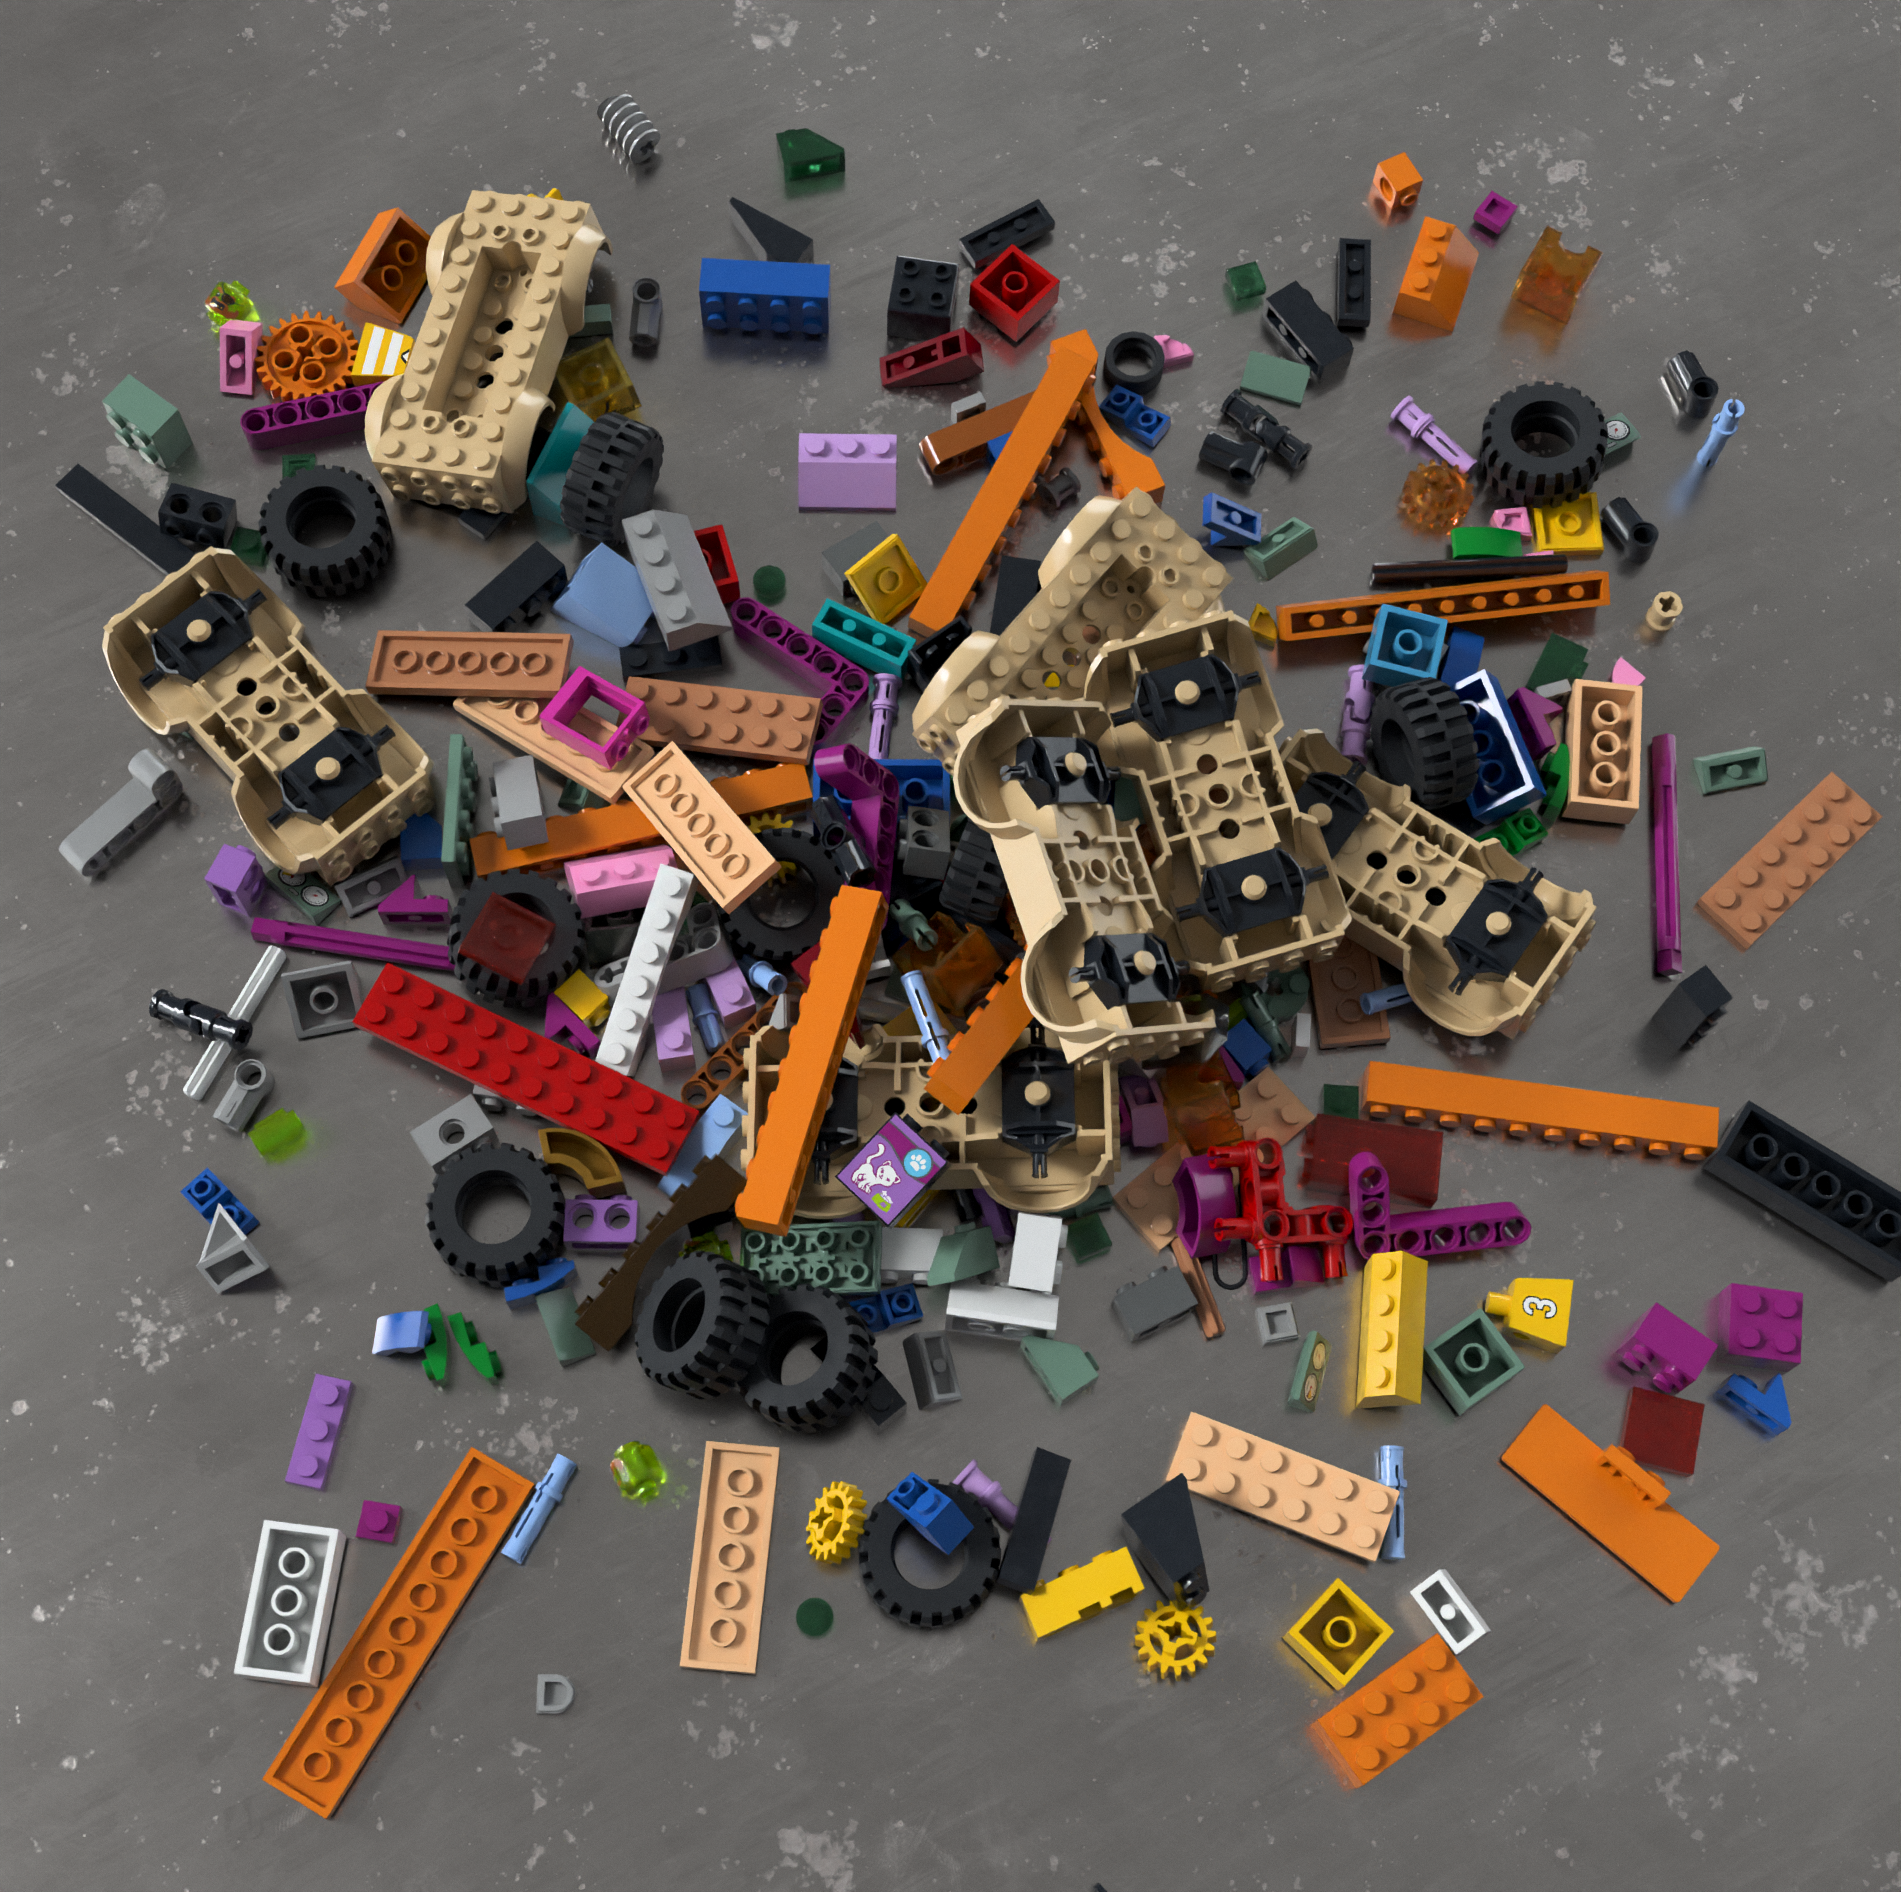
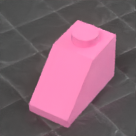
(237, 355)

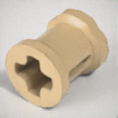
(1672, 607)

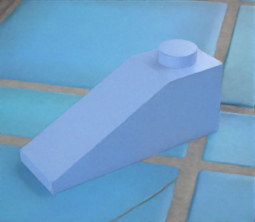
(714, 1133)

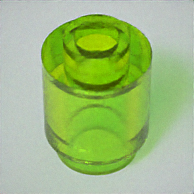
(276, 1131)

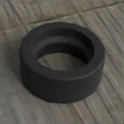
(1134, 342)

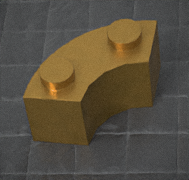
(582, 1158)

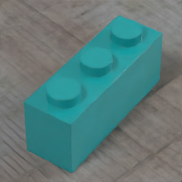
(862, 639)

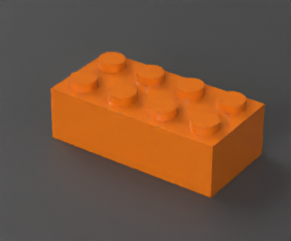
(1397, 1710)

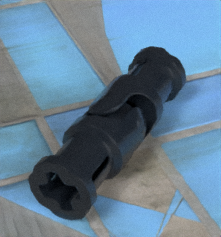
(1266, 430)
(200, 1019)

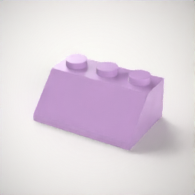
(847, 472)

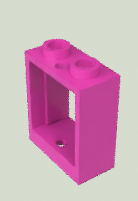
(573, 697)

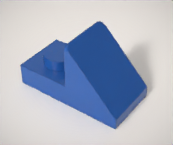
(1230, 522)
(1766, 1407)

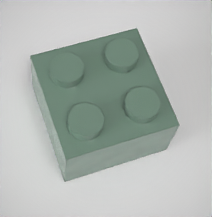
(147, 422)
(1470, 1361)

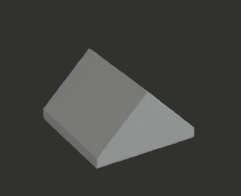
(323, 998)

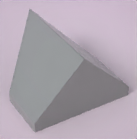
(228, 1254)

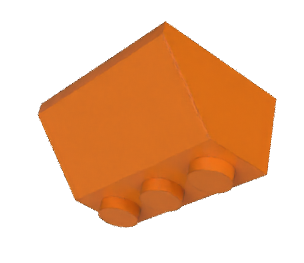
(387, 267)
(1437, 275)

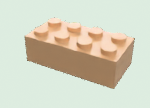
(1603, 751)

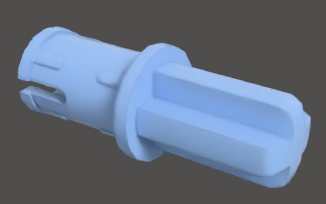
(762, 974)
(705, 1016)

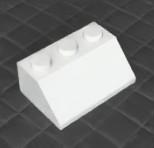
(1000, 1310)

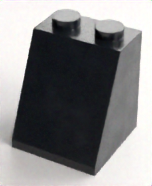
(1167, 1542)

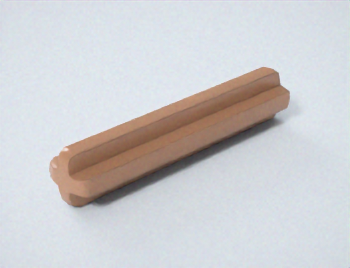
(1198, 1283)

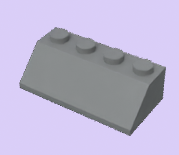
(675, 577)

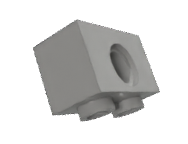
(462, 1117)

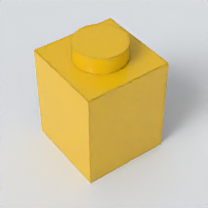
(584, 999)

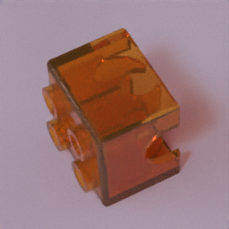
(1556, 277)
(954, 965)
(1202, 1105)

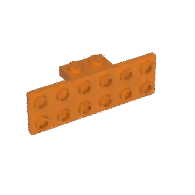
(1612, 1501)

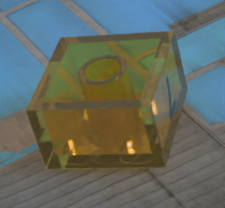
(597, 381)

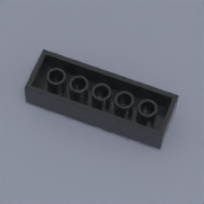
(1812, 1188)

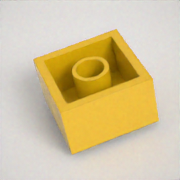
(1338, 1634)

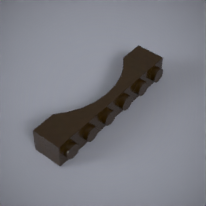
(612, 1308)

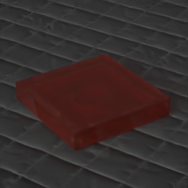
(507, 938)
(1662, 1430)

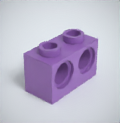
(236, 879)
(600, 1233)

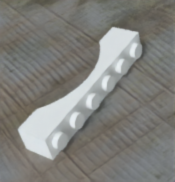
(634, 1003)

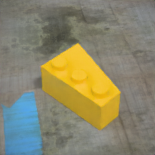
(1082, 1593)

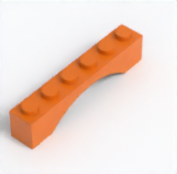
(1117, 459)

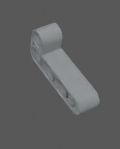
(124, 814)
(693, 956)

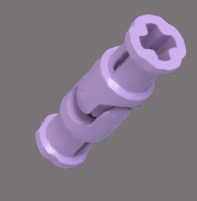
(1356, 716)

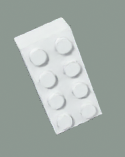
(290, 1603)

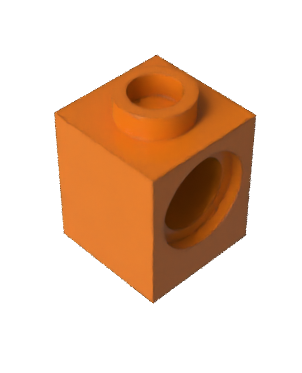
(1398, 181)

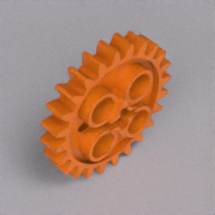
(306, 358)

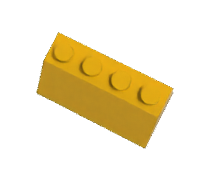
(1392, 1330)

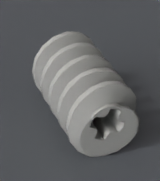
(629, 126)

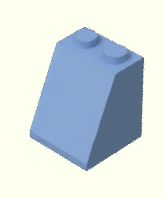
(606, 598)

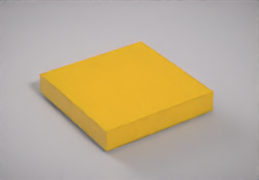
(1570, 528)
(886, 579)

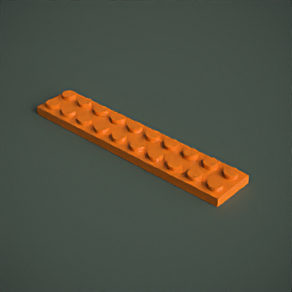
(398, 1634)

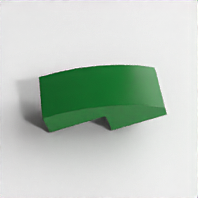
(1485, 542)
(1557, 780)
(1517, 832)
(438, 1354)
(479, 1355)

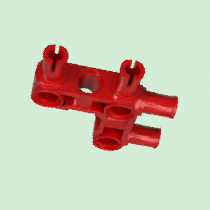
(1265, 1200)

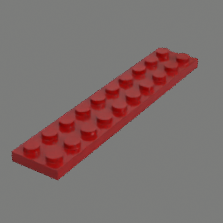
(526, 1068)

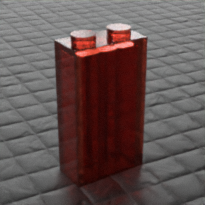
(1405, 1152)

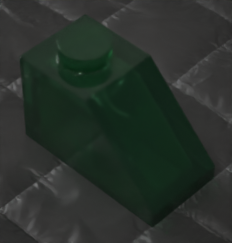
(808, 155)
(1558, 661)

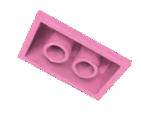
(616, 879)

